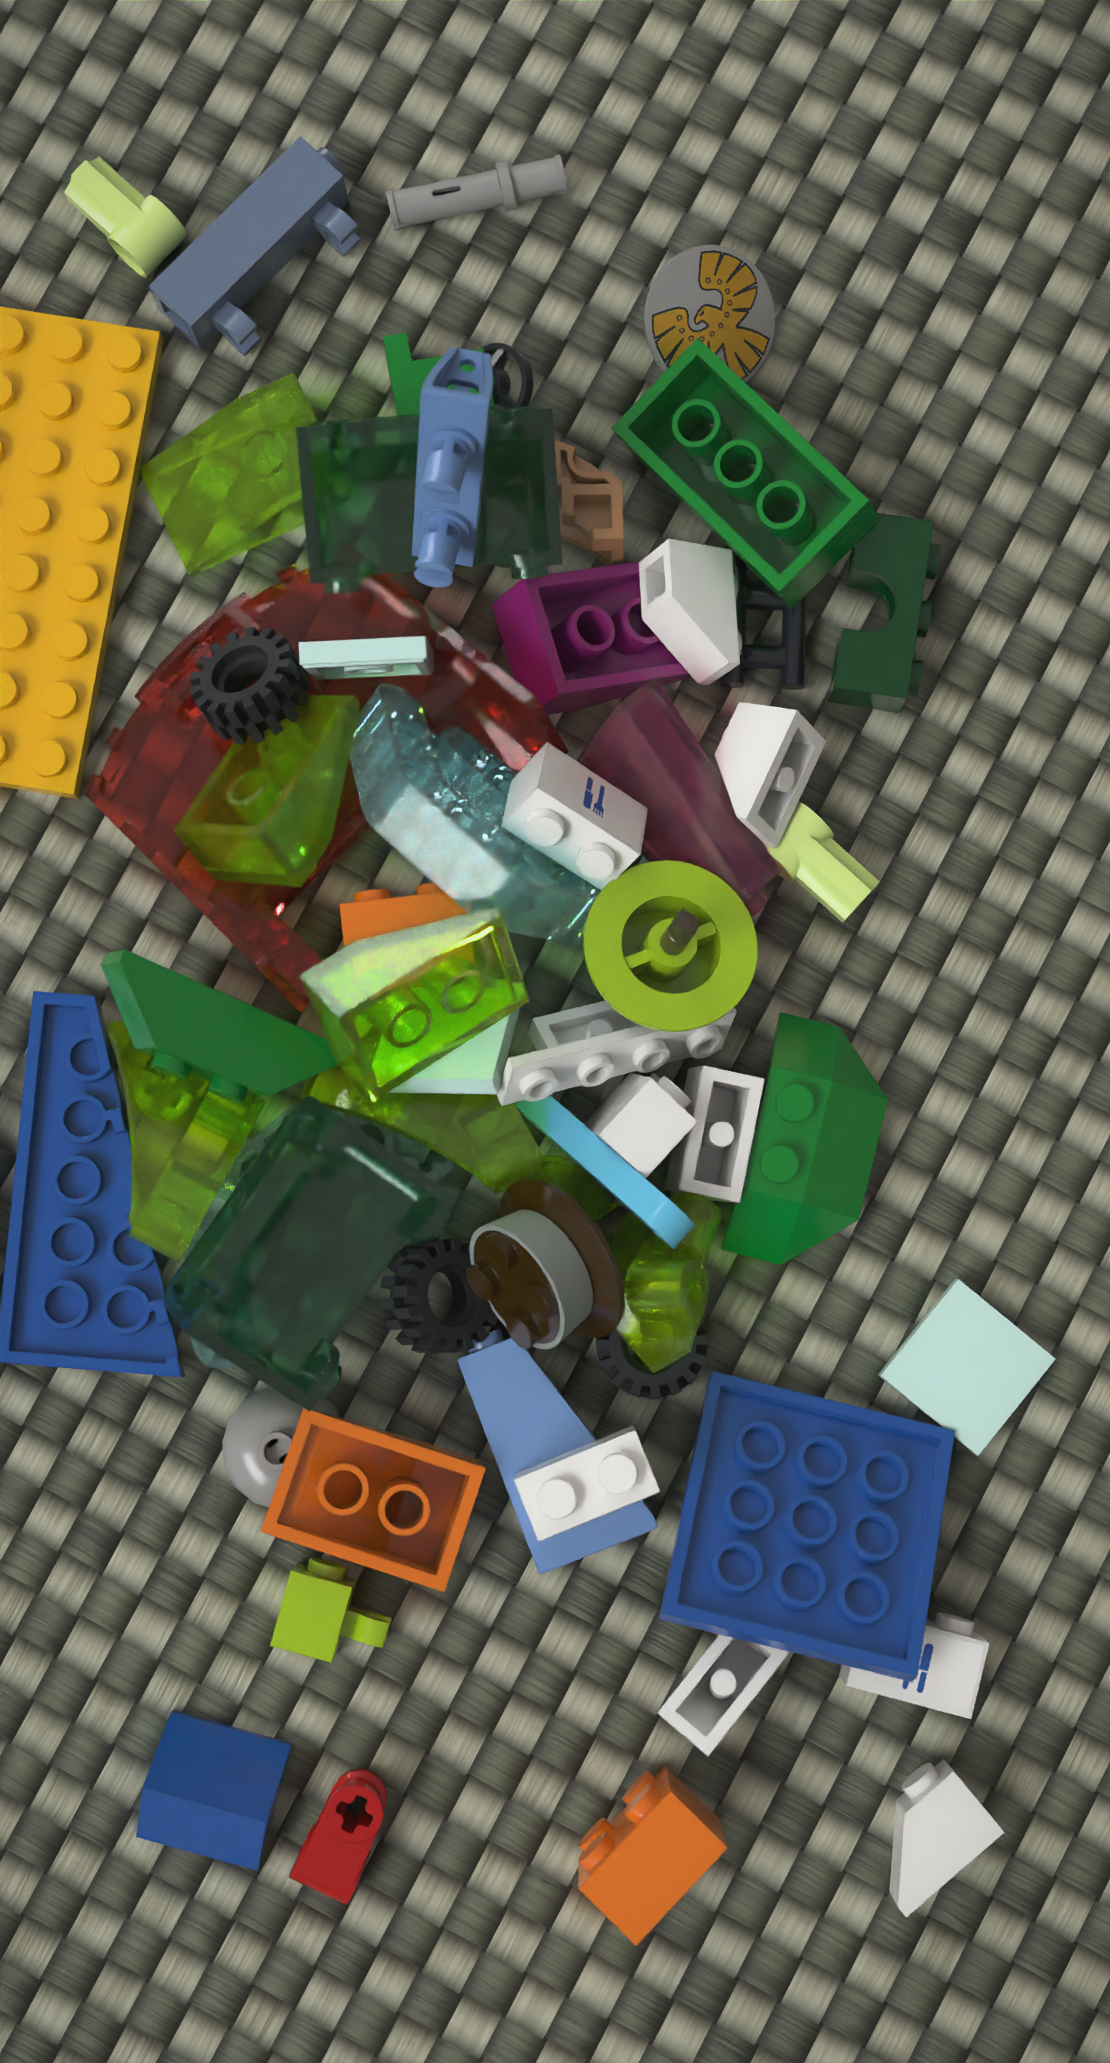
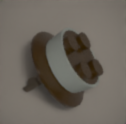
(548, 1266)

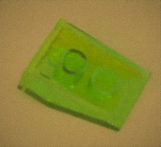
(233, 476)
(274, 800)
(414, 996)

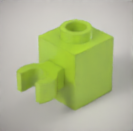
(319, 1612)

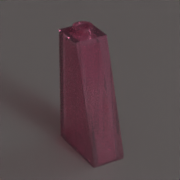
(689, 813)

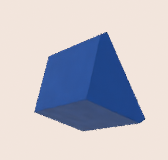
(212, 1789)

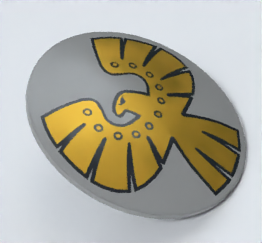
(715, 298)

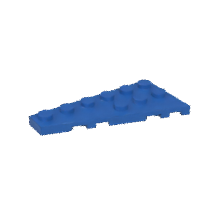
(72, 1275)

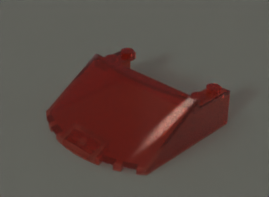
(172, 749)

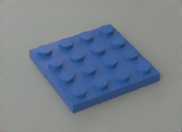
(809, 1526)

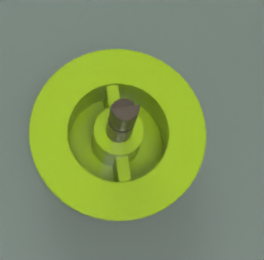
(670, 946)

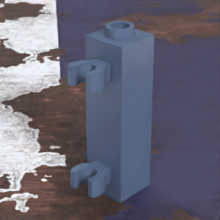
(252, 243)

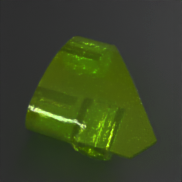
(463, 1127)
(179, 1146)
(661, 1284)

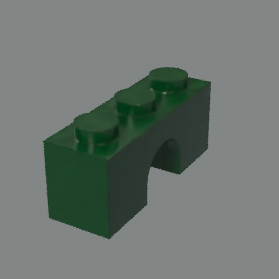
(878, 665)

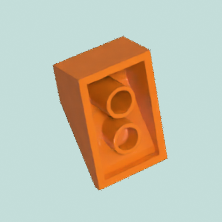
(374, 1498)

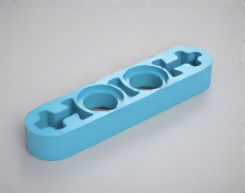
(608, 1169)

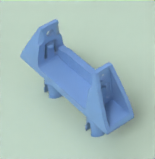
(450, 464)

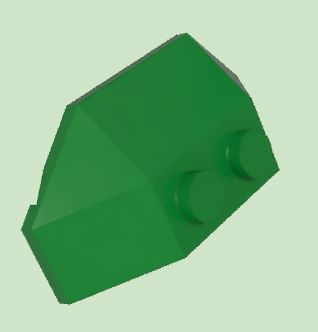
(210, 1032)
(808, 1144)

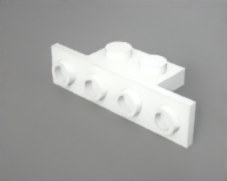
(597, 1044)

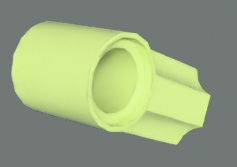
(135, 226)
(820, 864)

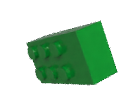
(746, 473)

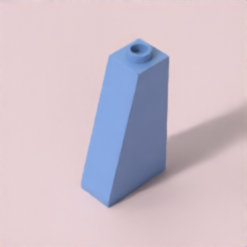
(529, 1424)

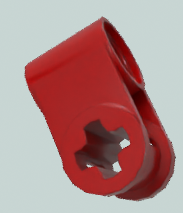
(341, 1841)

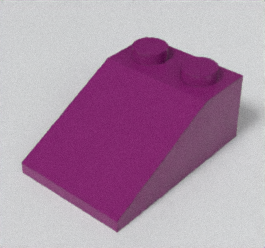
(582, 638)

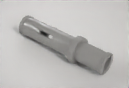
(477, 192)

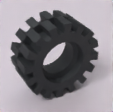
(264, 704)
(411, 1303)
(639, 1379)

